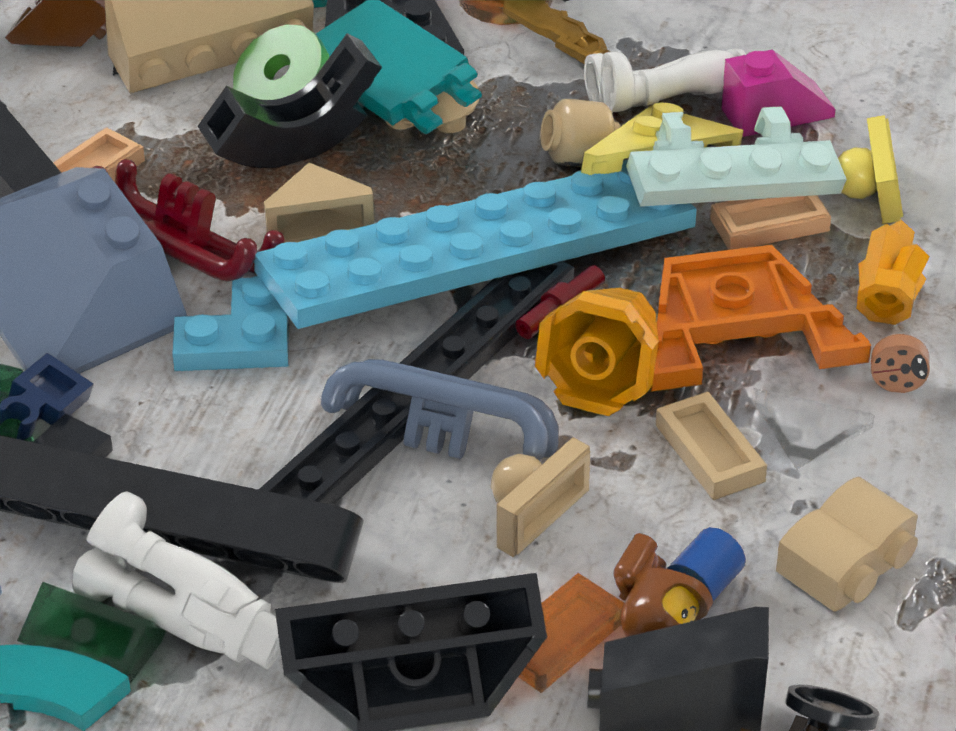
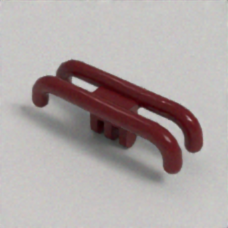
(183, 226)

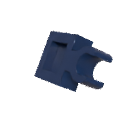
(44, 393)

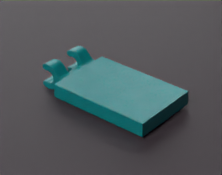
(412, 63)

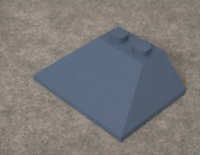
(80, 273)

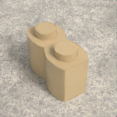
(847, 544)

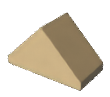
(318, 203)

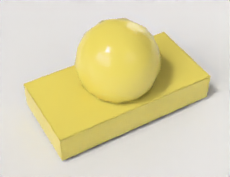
(874, 171)

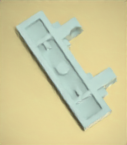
(771, 168)

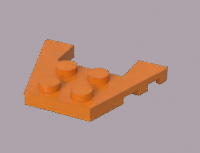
(738, 297)

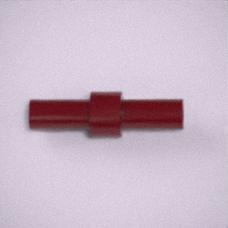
(559, 294)

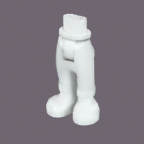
(613, 82)
(208, 603)

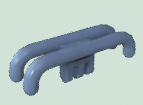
(444, 405)

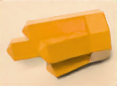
(891, 274)

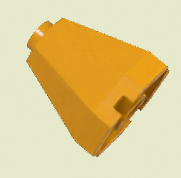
(599, 349)

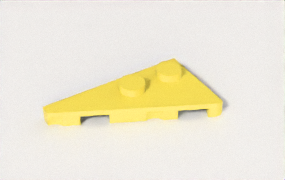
(640, 135)

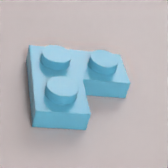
(248, 338)

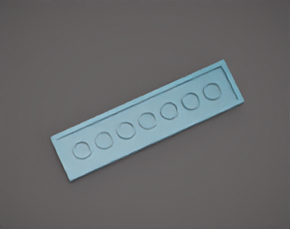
(461, 245)

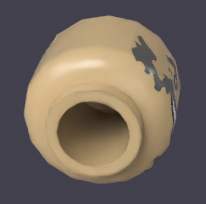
(574, 129)

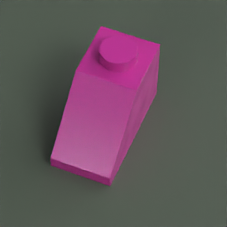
(770, 81)

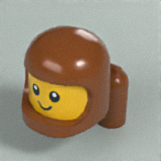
(655, 594)

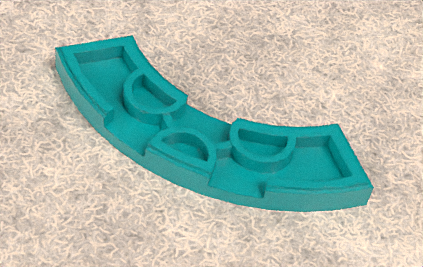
(59, 683)

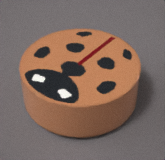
(900, 363)

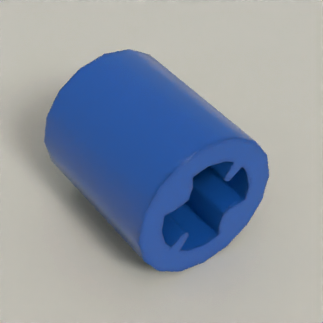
(712, 559)

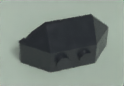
(413, 652)

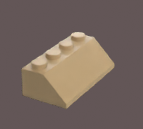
(183, 38)

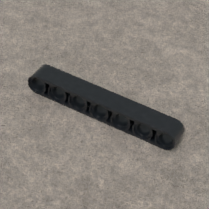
(183, 509)

